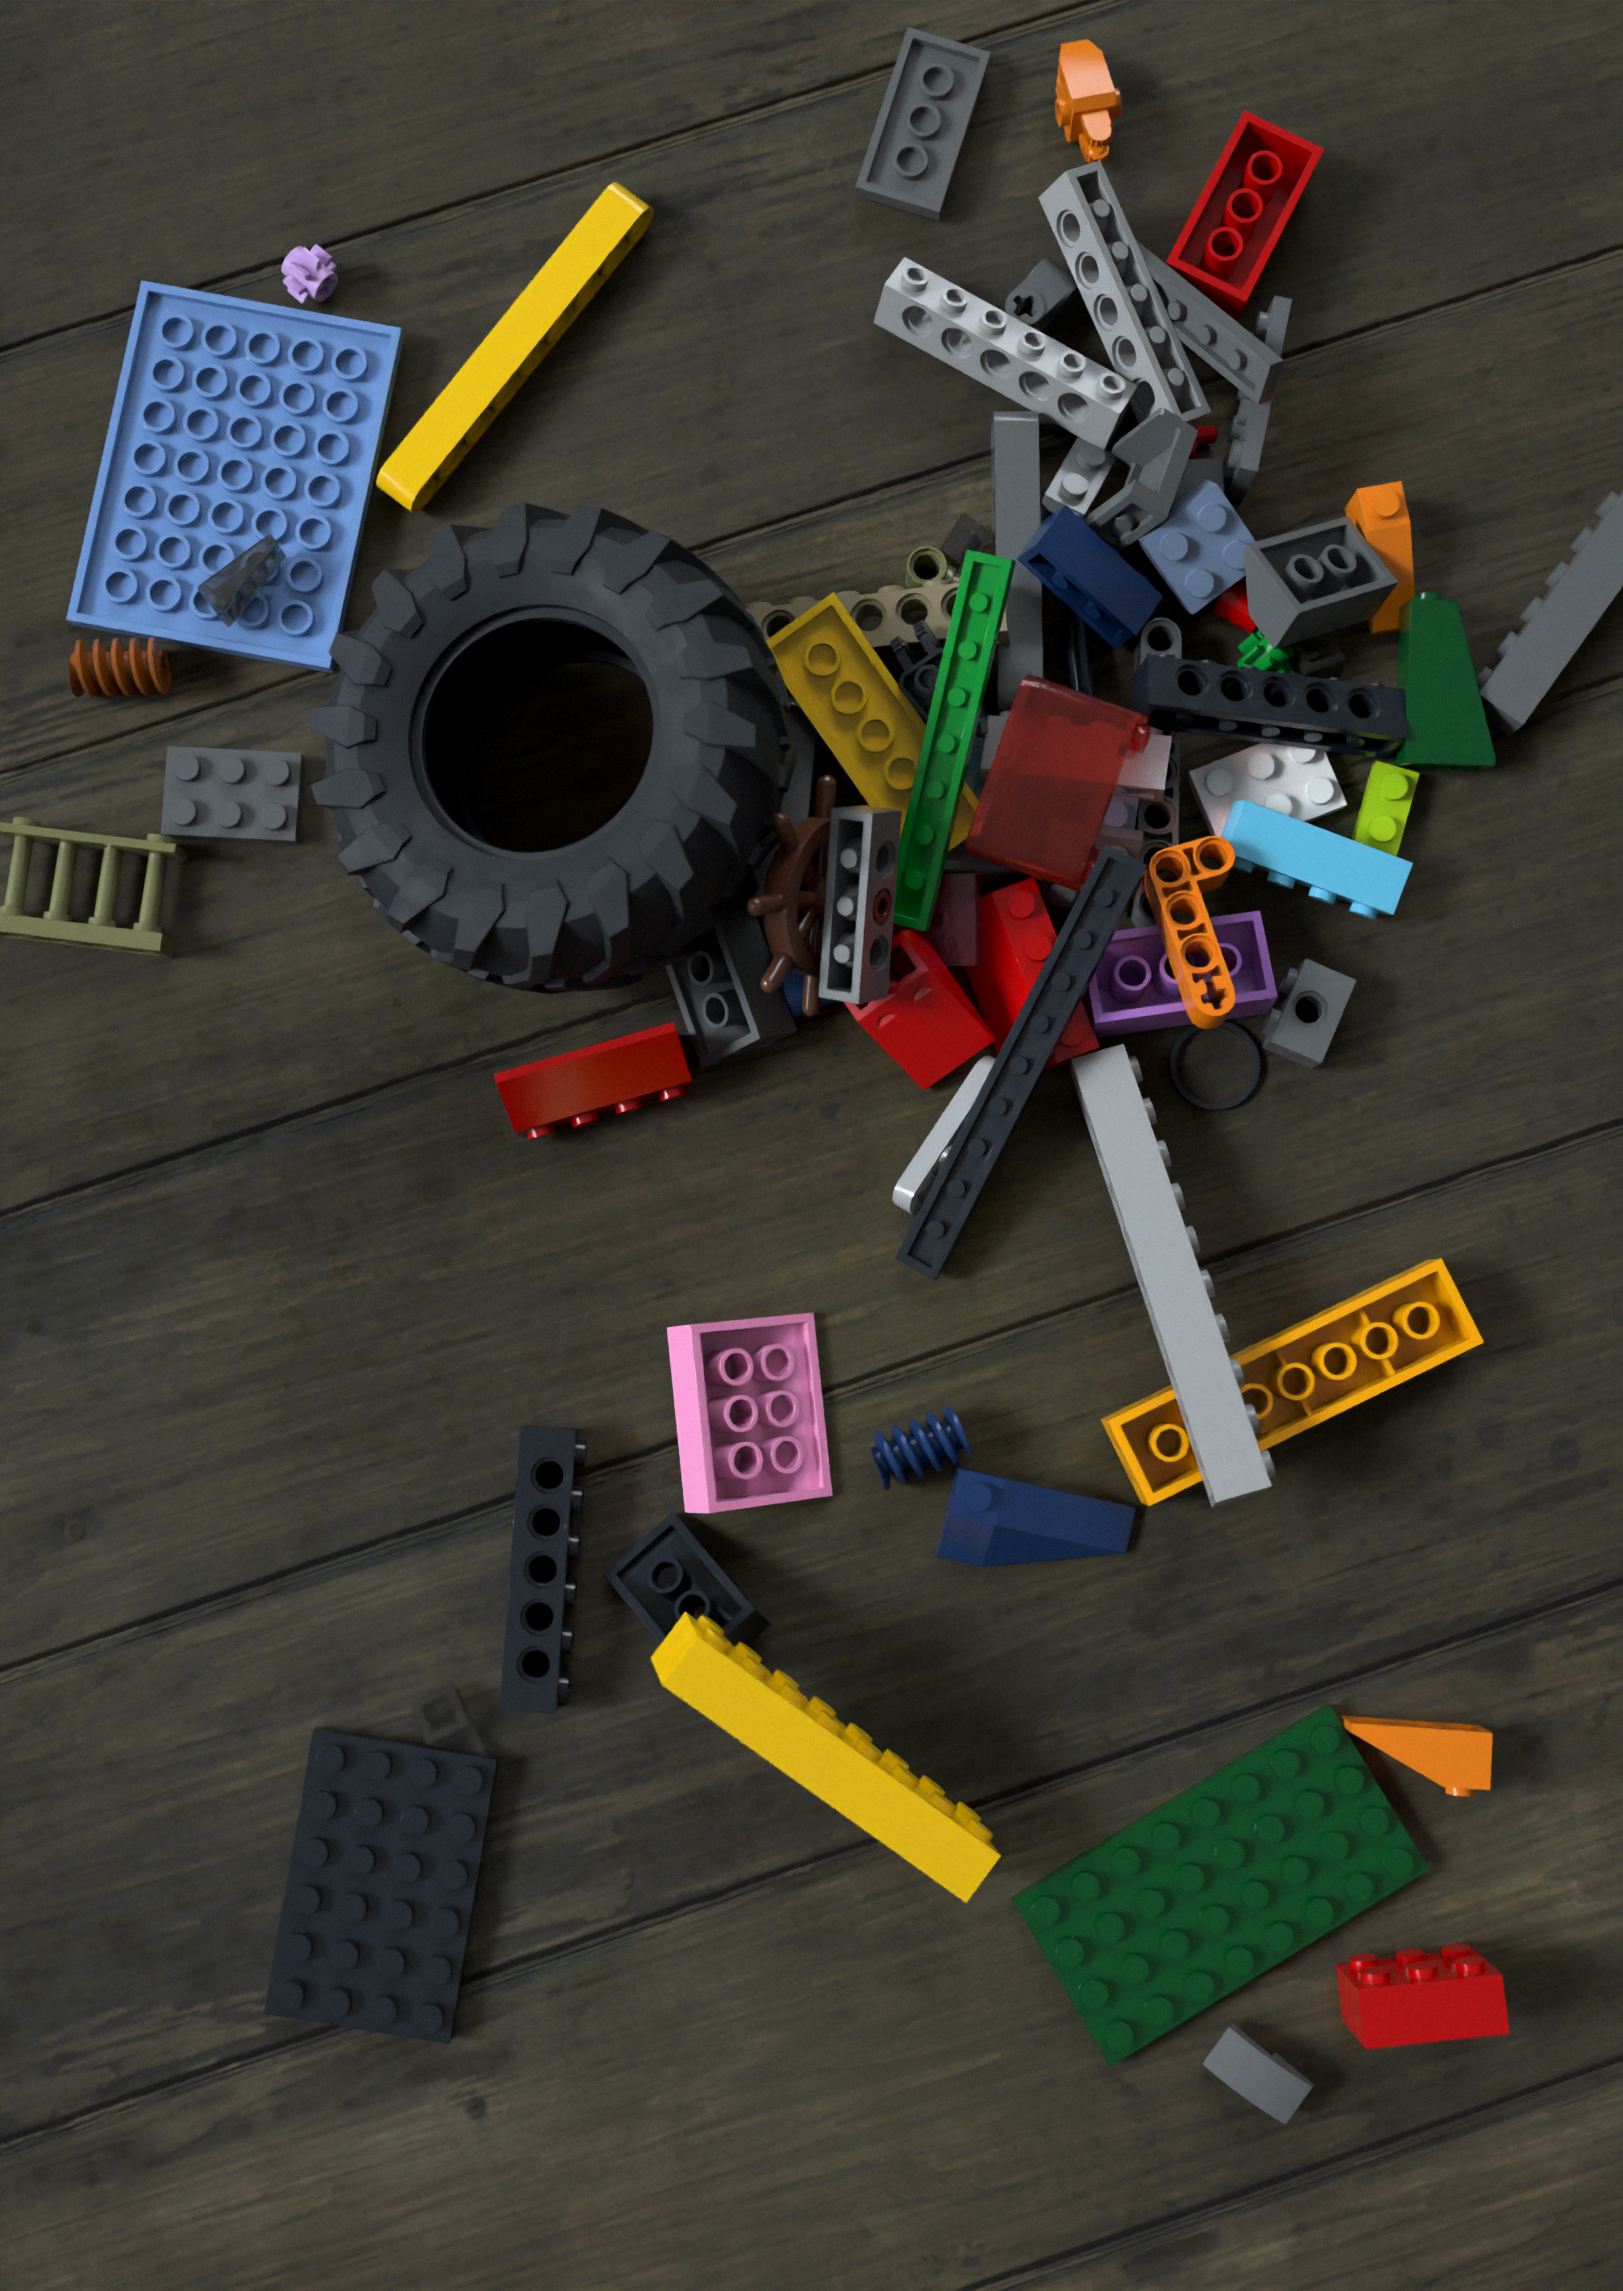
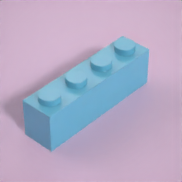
(1316, 859)

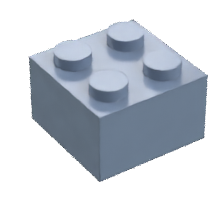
(1198, 546)

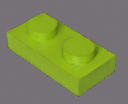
(1385, 807)

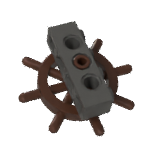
(839, 899)

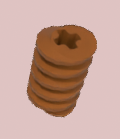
(119, 669)

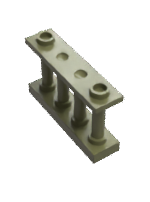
(101, 929)

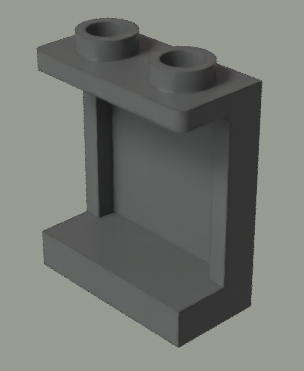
(1157, 458)

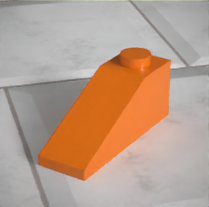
(1385, 524)
(1443, 1752)

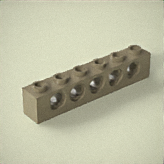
(890, 603)

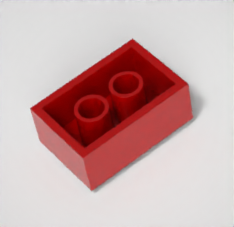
(1421, 1997)

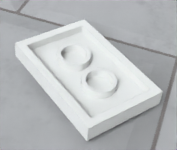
(1271, 775)

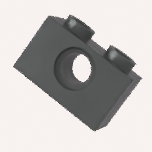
(1326, 994)

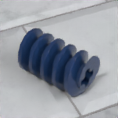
(919, 1447)

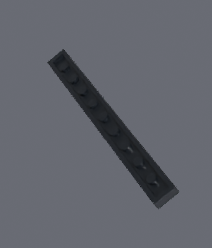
(1022, 1061)

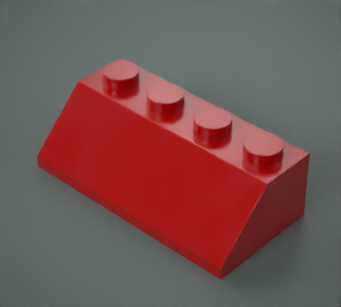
(1014, 947)
(595, 1081)

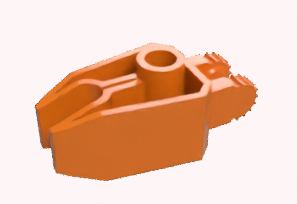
(1086, 99)

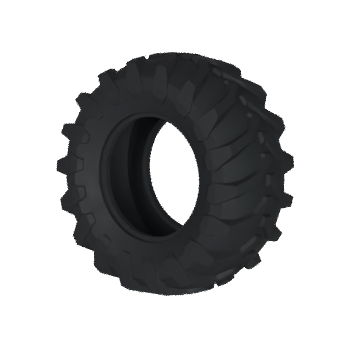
(446, 653)

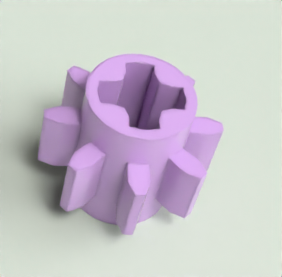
(309, 273)

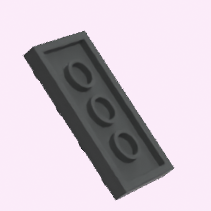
(922, 123)
(1250, 423)

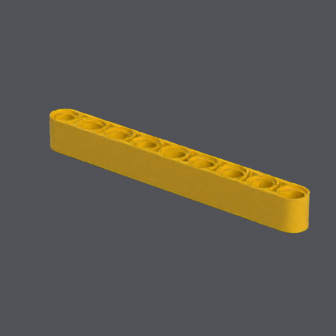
(514, 347)

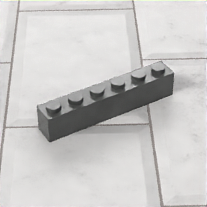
(1556, 623)

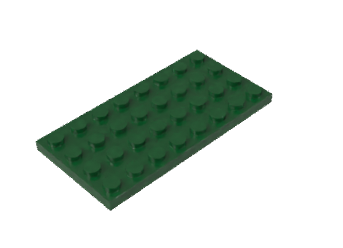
(1219, 1884)

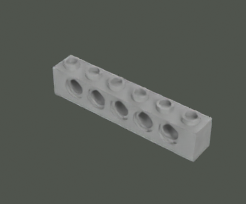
(1121, 294)
(1004, 353)

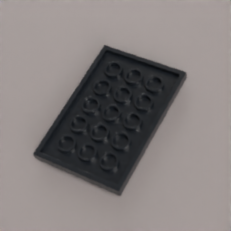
(382, 1885)

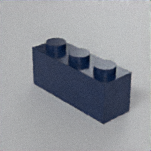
(1090, 577)

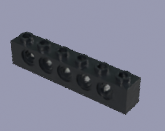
(1269, 706)
(520, 1686)

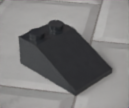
(677, 1575)

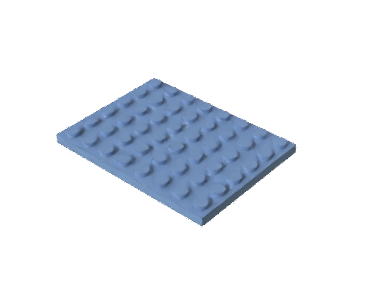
(229, 432)

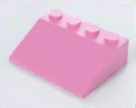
(749, 1412)

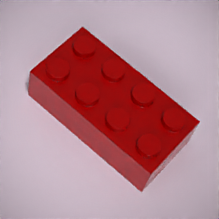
(1243, 212)

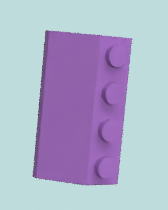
(1138, 988)

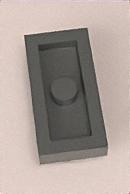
(1079, 478)

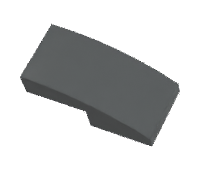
(1257, 2075)

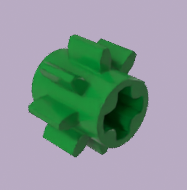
(1261, 654)

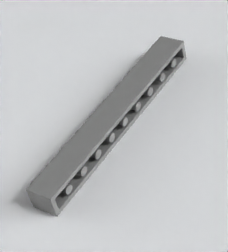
(1169, 1276)

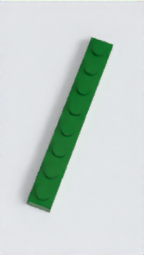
(950, 735)

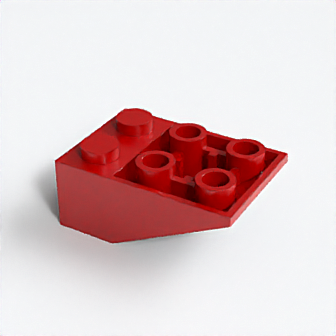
(927, 1016)

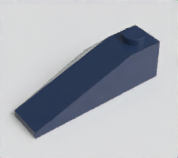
(1016, 1522)

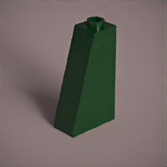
(1440, 690)

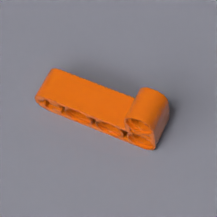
(1199, 935)

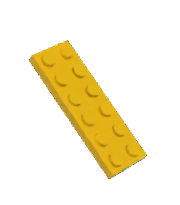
(857, 708)

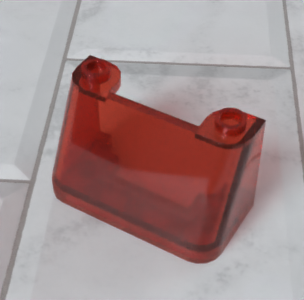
(1054, 781)

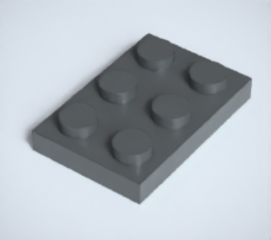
(233, 795)

